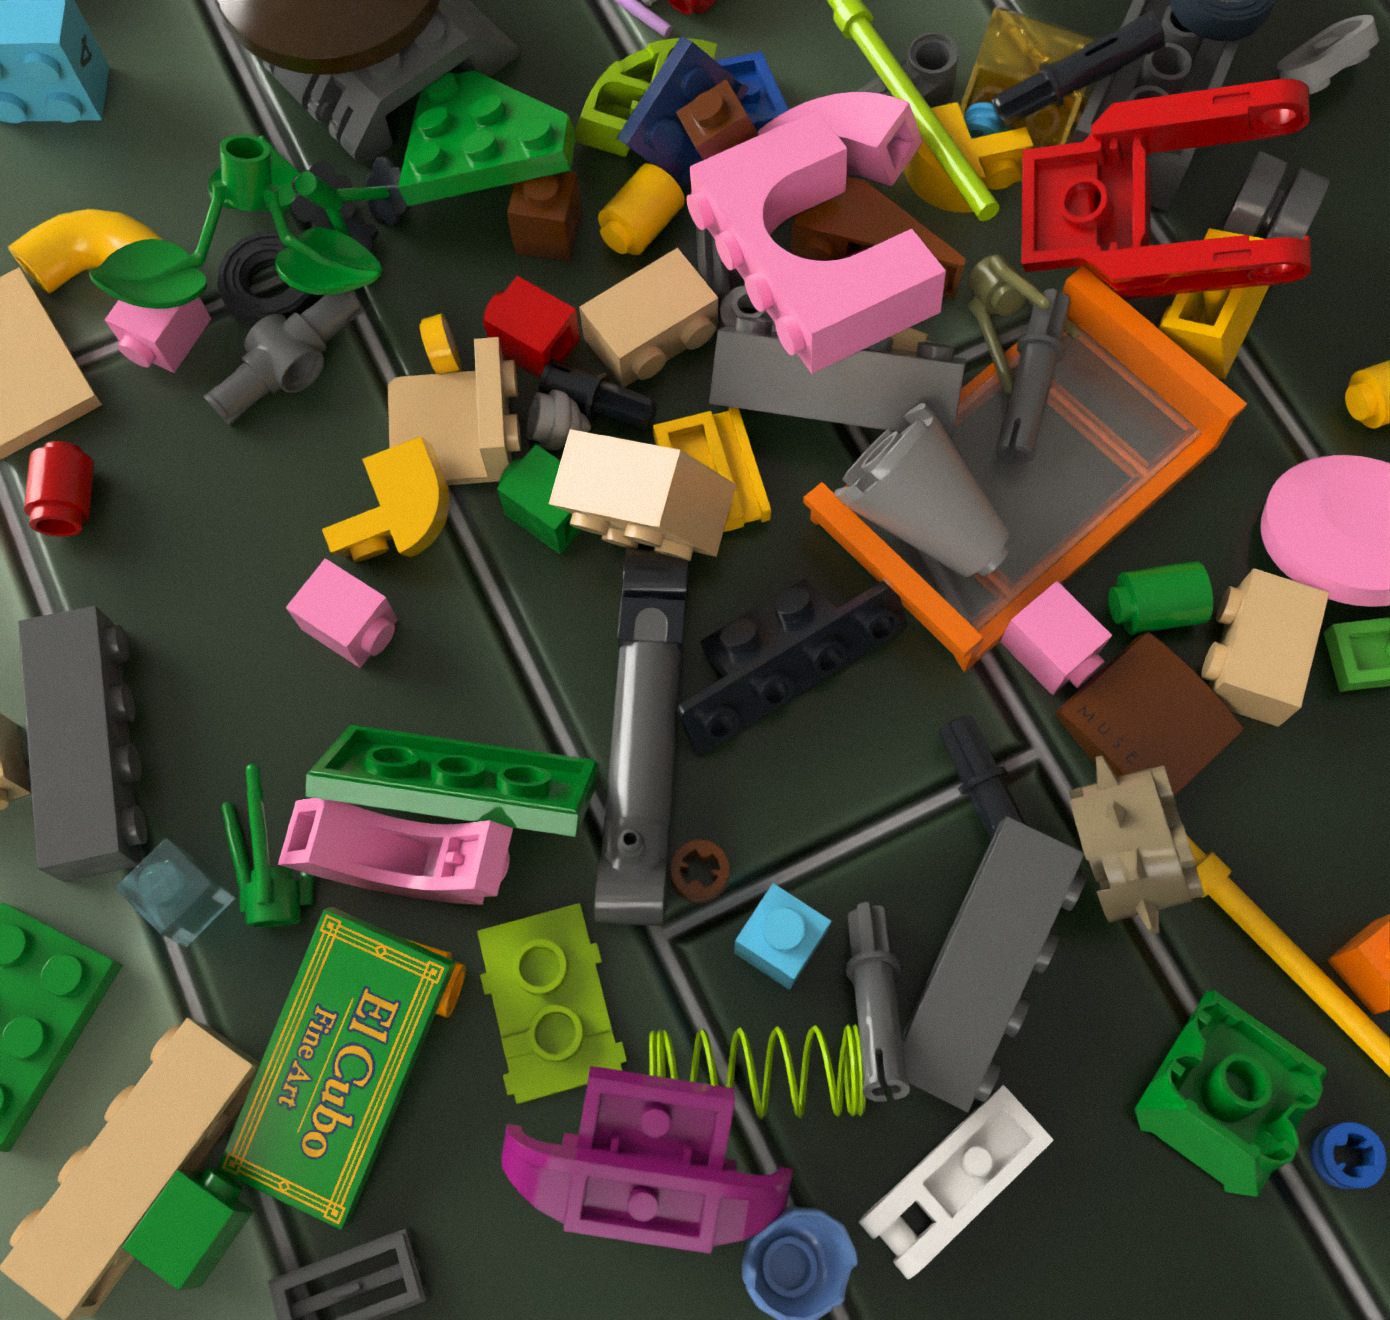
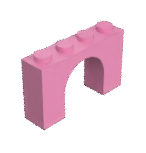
(817, 306)

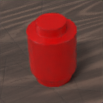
(59, 489)

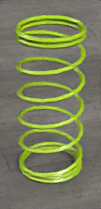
(849, 1069)

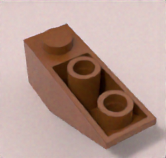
(860, 221)

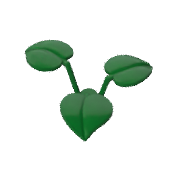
(249, 179)

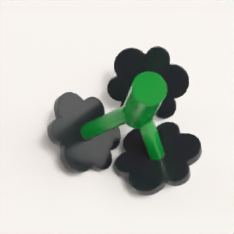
(330, 199)

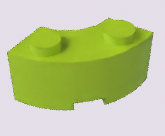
(619, 93)

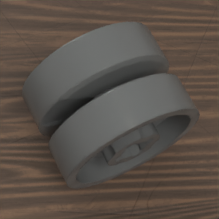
(1274, 212)

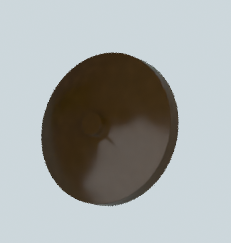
(326, 34)

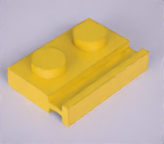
(724, 447)

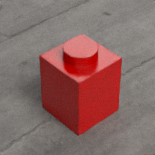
(531, 326)

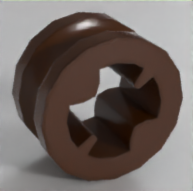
(705, 852)

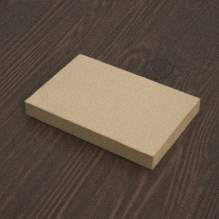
(38, 373)

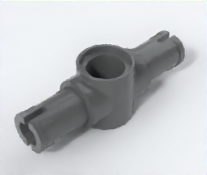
(283, 354)

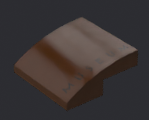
(1149, 714)

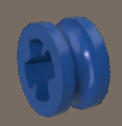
(1372, 1153)

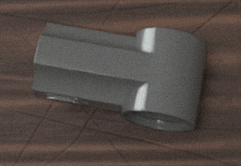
(930, 66)

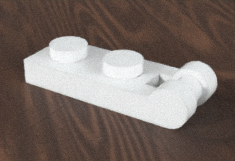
(957, 1179)

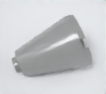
(927, 496)

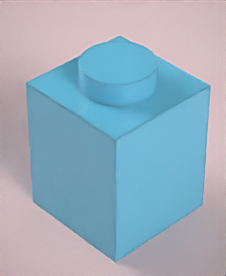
(781, 936)

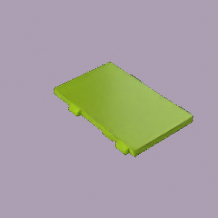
(548, 1002)

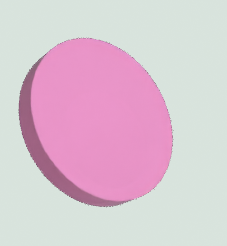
(1332, 527)

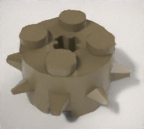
(1135, 843)

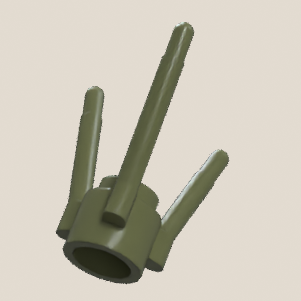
(1003, 291)

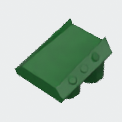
(1231, 1096)

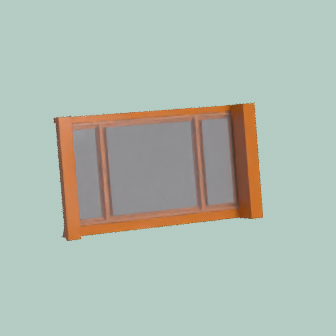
(1114, 438)

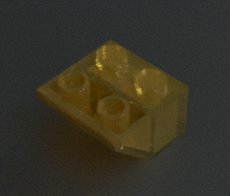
(1012, 53)

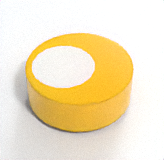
(440, 344)

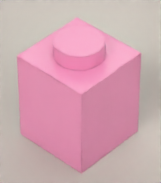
(158, 334)
(343, 613)
(1056, 639)

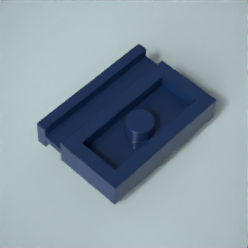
(654, 125)

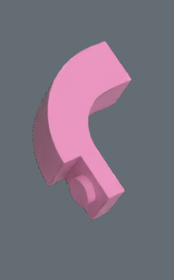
(874, 128)
(397, 854)

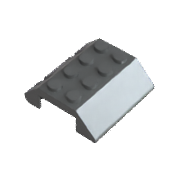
(364, 97)

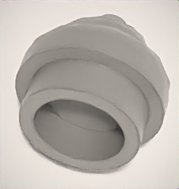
(552, 418)

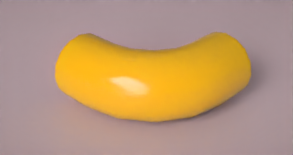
(74, 244)

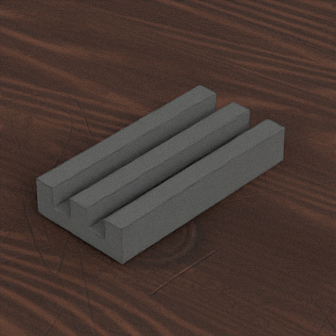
(407, 1268)

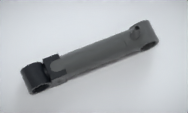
(643, 740)

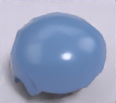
(799, 1264)

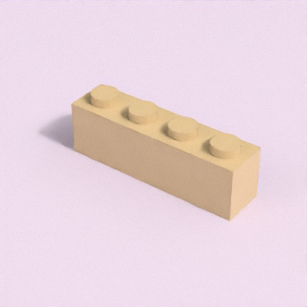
(164, 1124)

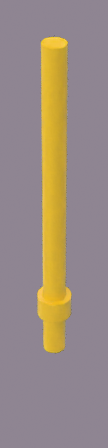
(1305, 973)

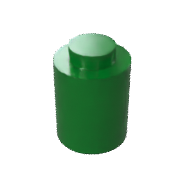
(1161, 598)

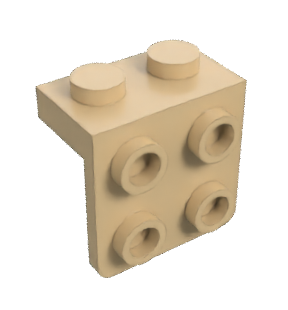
(461, 415)

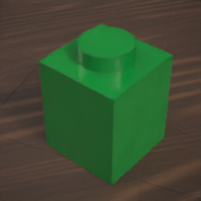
(526, 494)
(189, 1227)

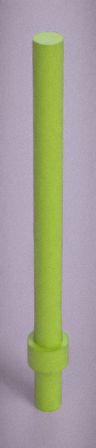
(856, 24)

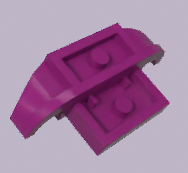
(647, 1167)

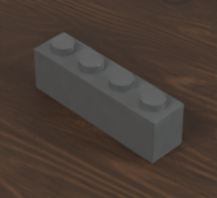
(860, 390)
(80, 744)
(987, 962)

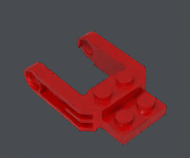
(1094, 196)

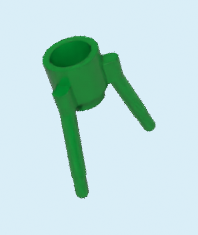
(267, 893)

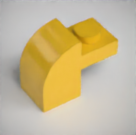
(994, 158)
(411, 506)

